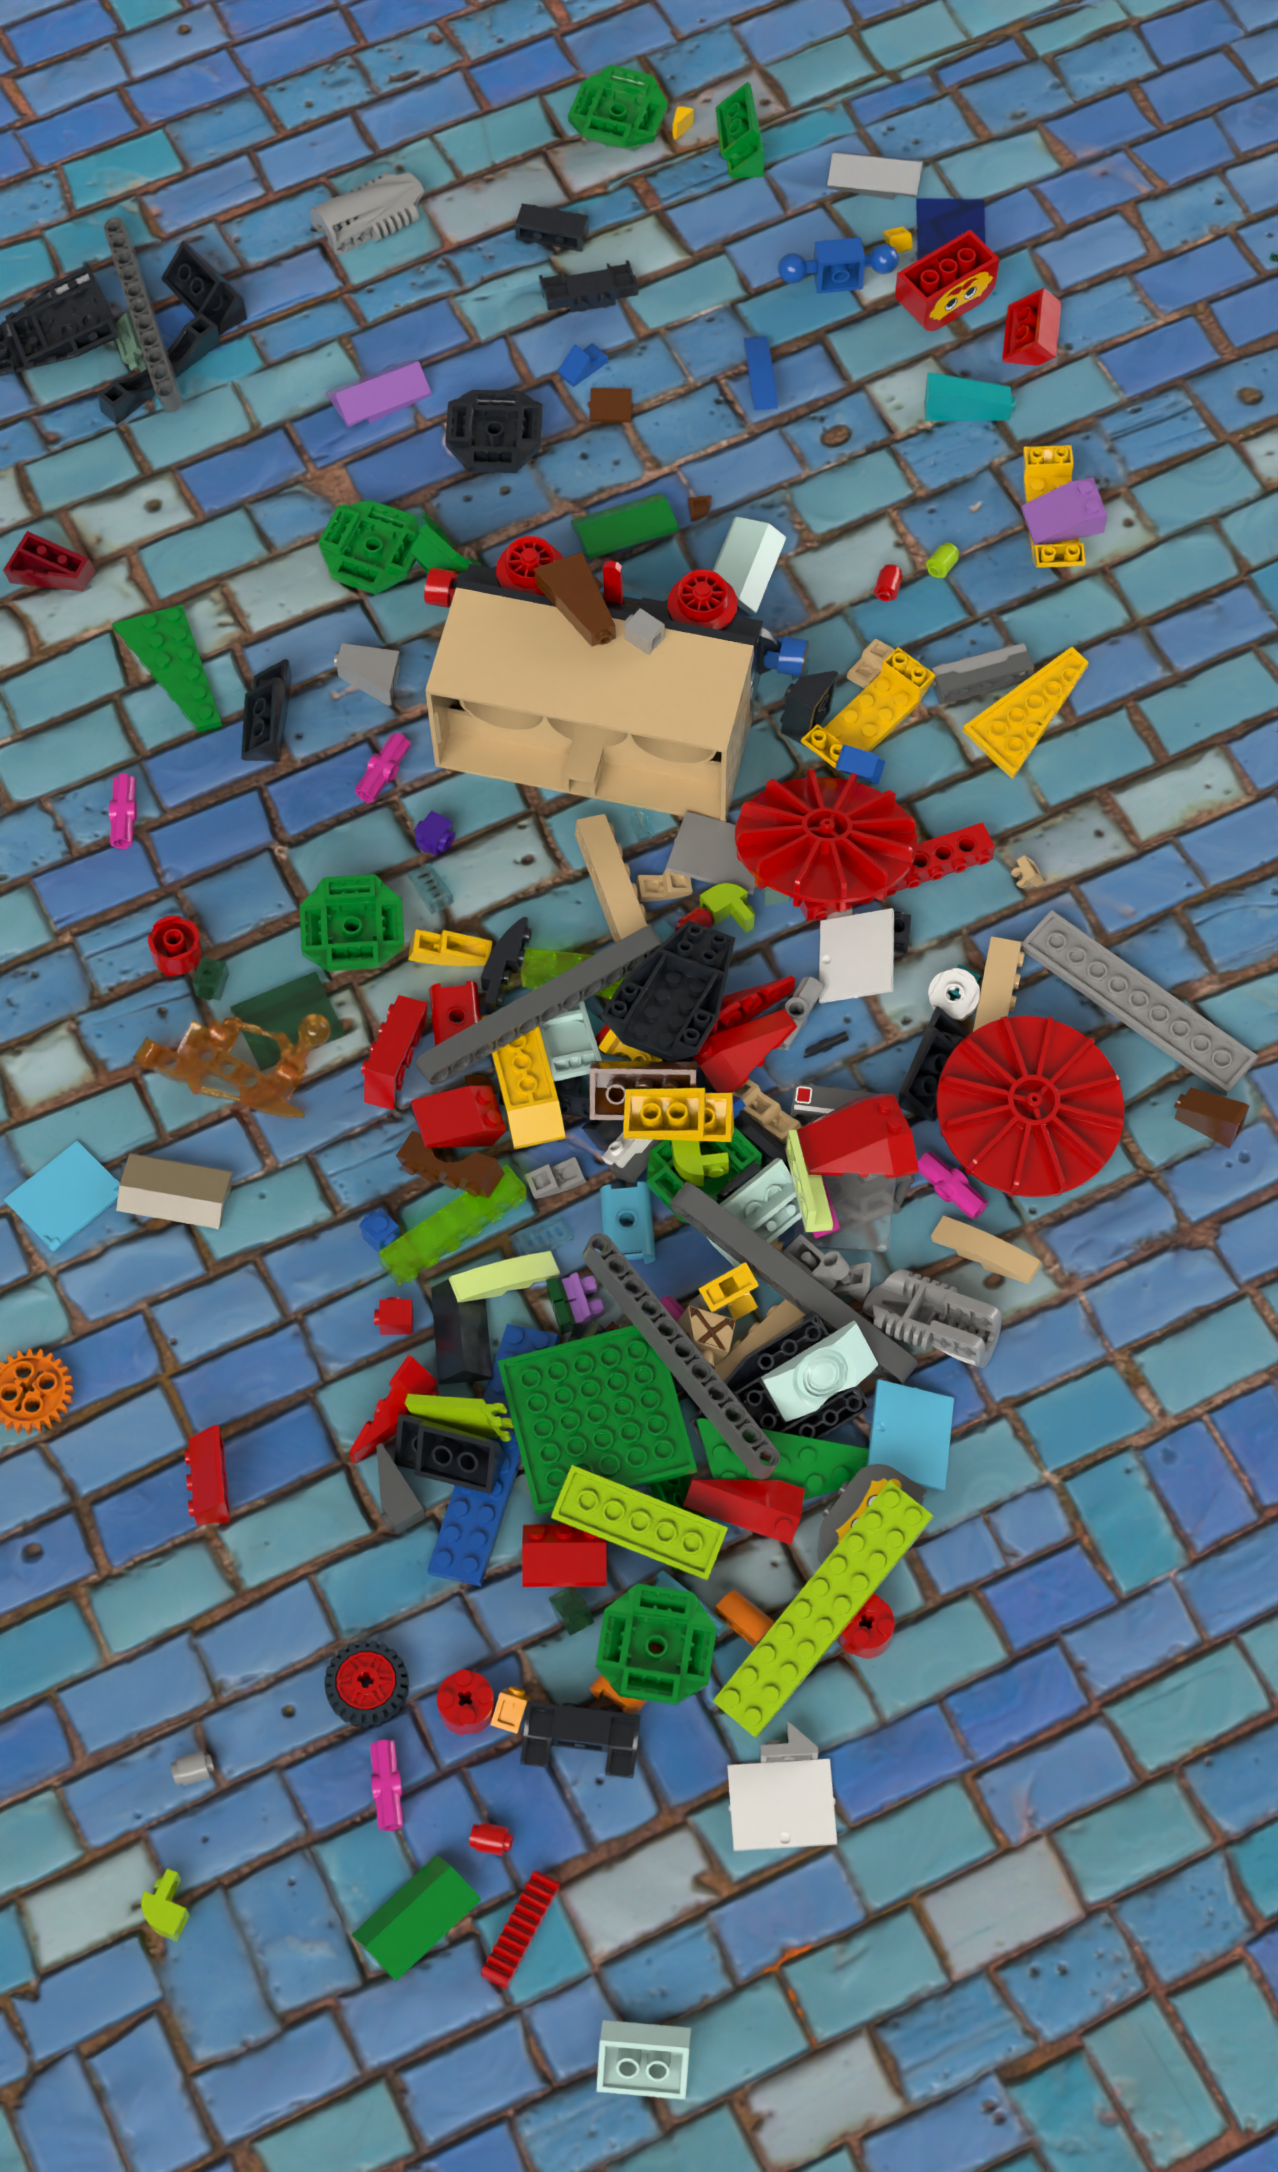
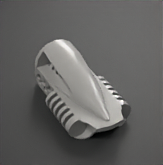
(379, 207)
(929, 1316)

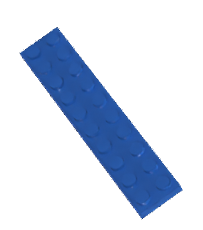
(476, 1516)

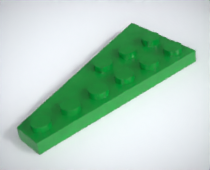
(171, 657)

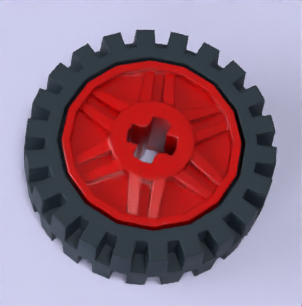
(369, 1704)

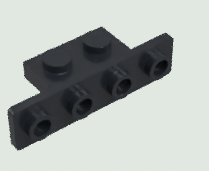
(569, 1099)
(761, 1139)

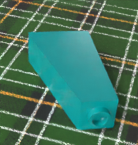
(966, 400)

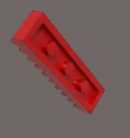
(520, 1929)

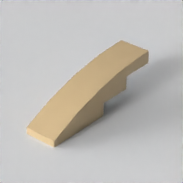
(765, 1111)
(986, 1249)

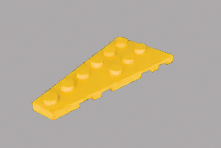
(1020, 718)

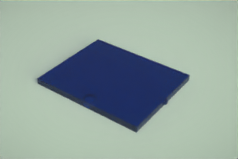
(946, 219)

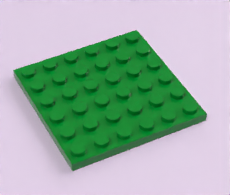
(596, 1407)

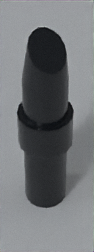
(826, 1044)
(738, 1181)

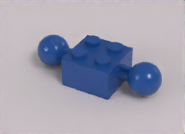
(838, 264)

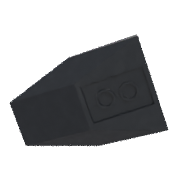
(752, 1393)

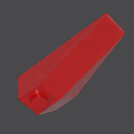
(749, 1003)
(733, 1054)
(408, 1379)
(757, 1505)

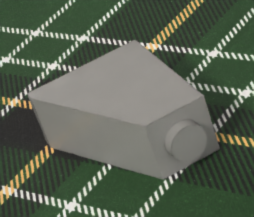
(369, 670)

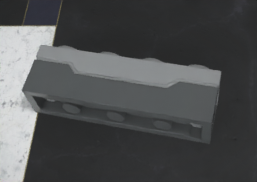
(982, 673)

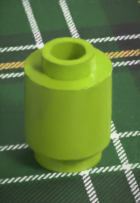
(942, 560)

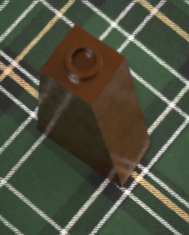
(576, 595)

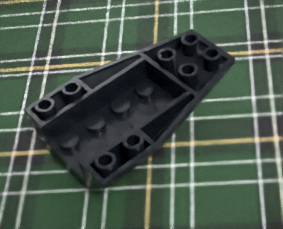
(673, 994)

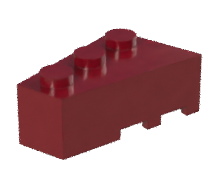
(47, 565)

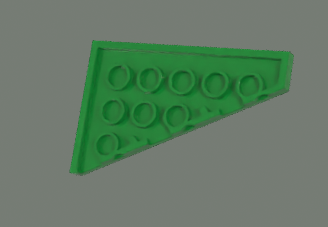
(803, 1462)

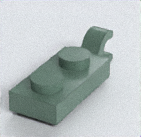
(129, 344)

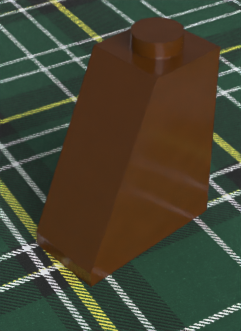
(1212, 1115)

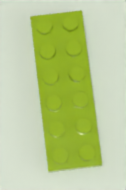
(639, 1522)

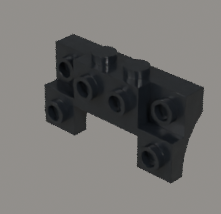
(589, 289)
(581, 1729)

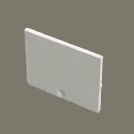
(856, 955)
(781, 1805)

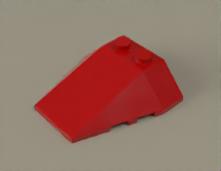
(860, 1138)

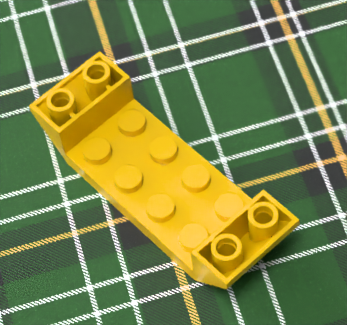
(1044, 471)
(874, 710)
(528, 1091)

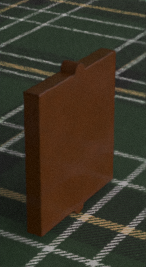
(610, 405)

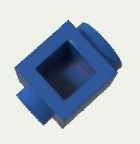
(379, 1230)

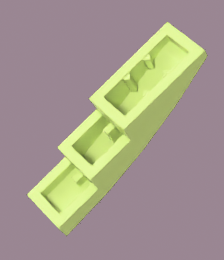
(503, 1276)

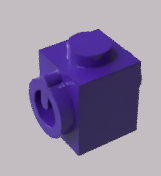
(434, 833)

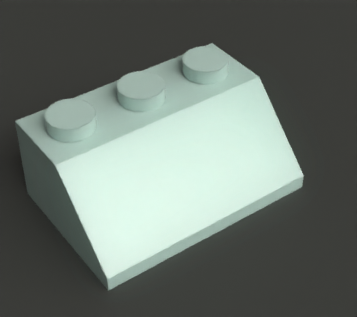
(643, 2059)

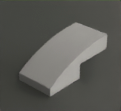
(555, 1179)

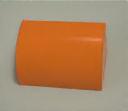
(744, 1617)

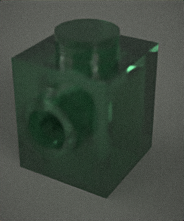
(210, 979)
(571, 1610)

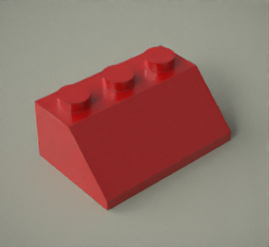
(1032, 329)
(207, 1477)
(562, 1557)

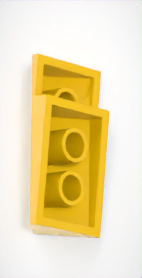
(678, 1115)

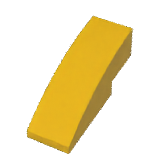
(448, 949)

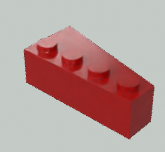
(393, 1051)

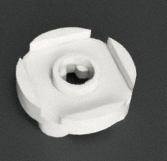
(950, 980)

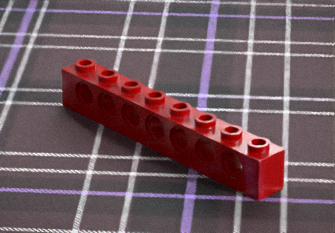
(949, 846)

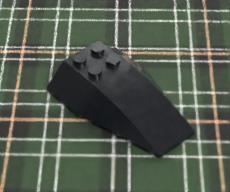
(57, 325)

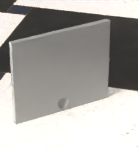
(708, 853)

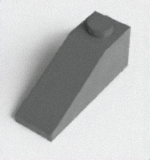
(398, 1501)

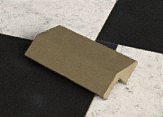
(174, 1190)

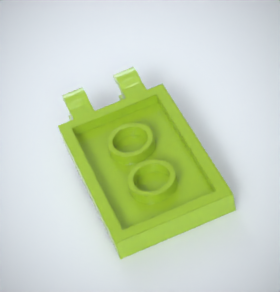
(462, 1414)

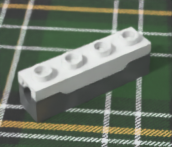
(629, 1157)

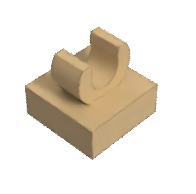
(1030, 873)

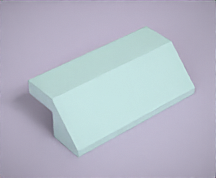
(749, 560)
(764, 1204)

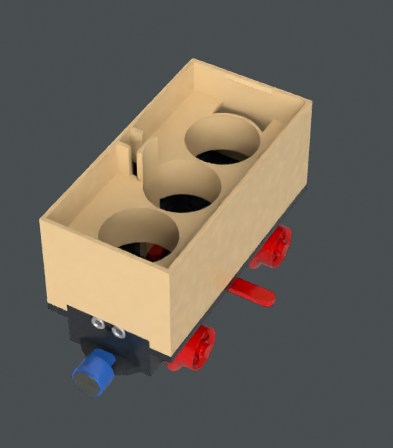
(543, 708)

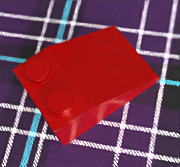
(459, 1118)

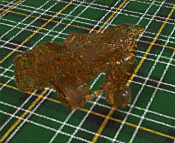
(269, 1092)

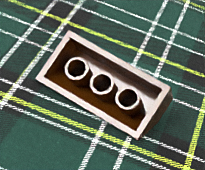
(611, 1079)

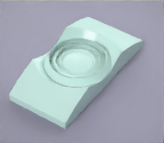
(570, 1043)
(820, 1372)

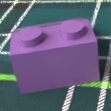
(1066, 513)

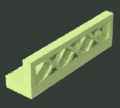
(808, 1188)

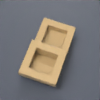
(870, 663)
(663, 887)

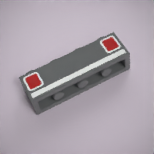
(815, 1101)

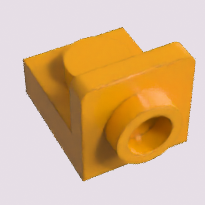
(510, 1709)

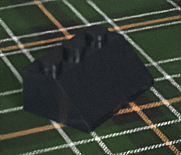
(807, 704)

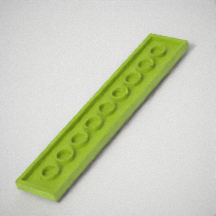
(823, 1609)

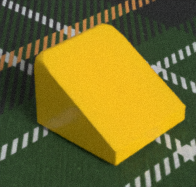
(682, 121)
(898, 238)

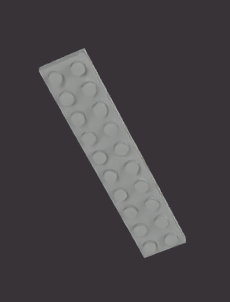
(1139, 1003)

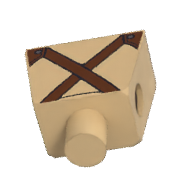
(708, 1332)

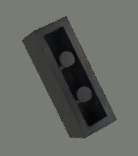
(552, 227)

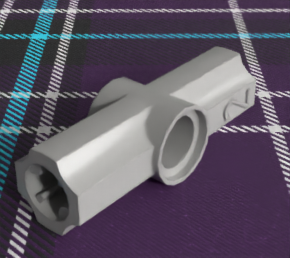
(802, 1002)

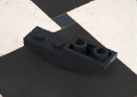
(503, 960)

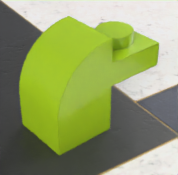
(728, 900)
(693, 1166)
(160, 1913)

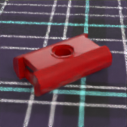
(453, 1004)

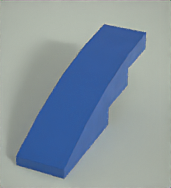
(760, 373)

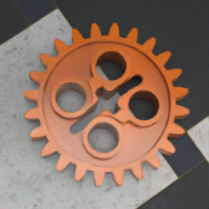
(50, 1400)

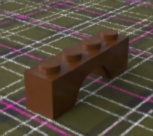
(475, 1174)

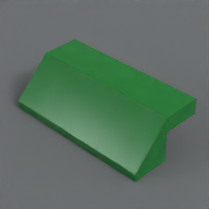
(625, 525)
(416, 1917)

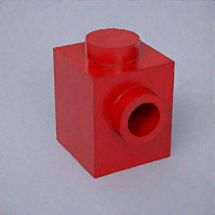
(394, 1316)

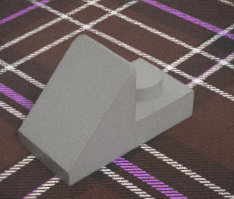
(855, 1283)
(796, 1749)

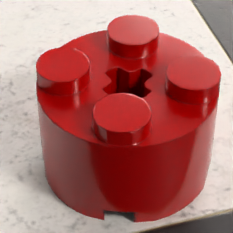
(175, 945)
(873, 1641)
(460, 1687)

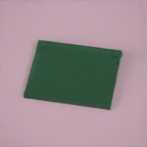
(282, 1012)

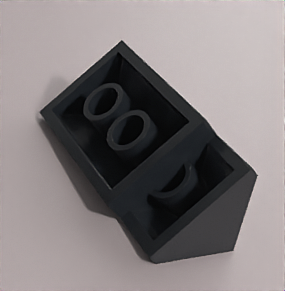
(204, 289)
(266, 713)
(922, 1079)
(460, 1337)
(447, 1454)

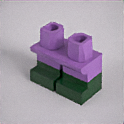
(570, 1303)

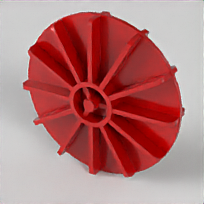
(825, 840)
(1030, 1106)

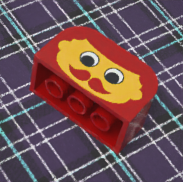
(948, 281)

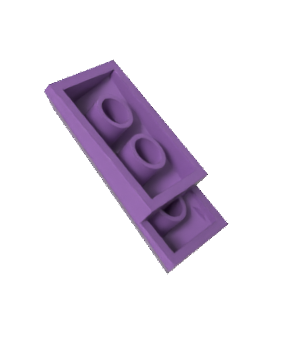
(380, 393)

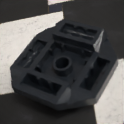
(494, 430)

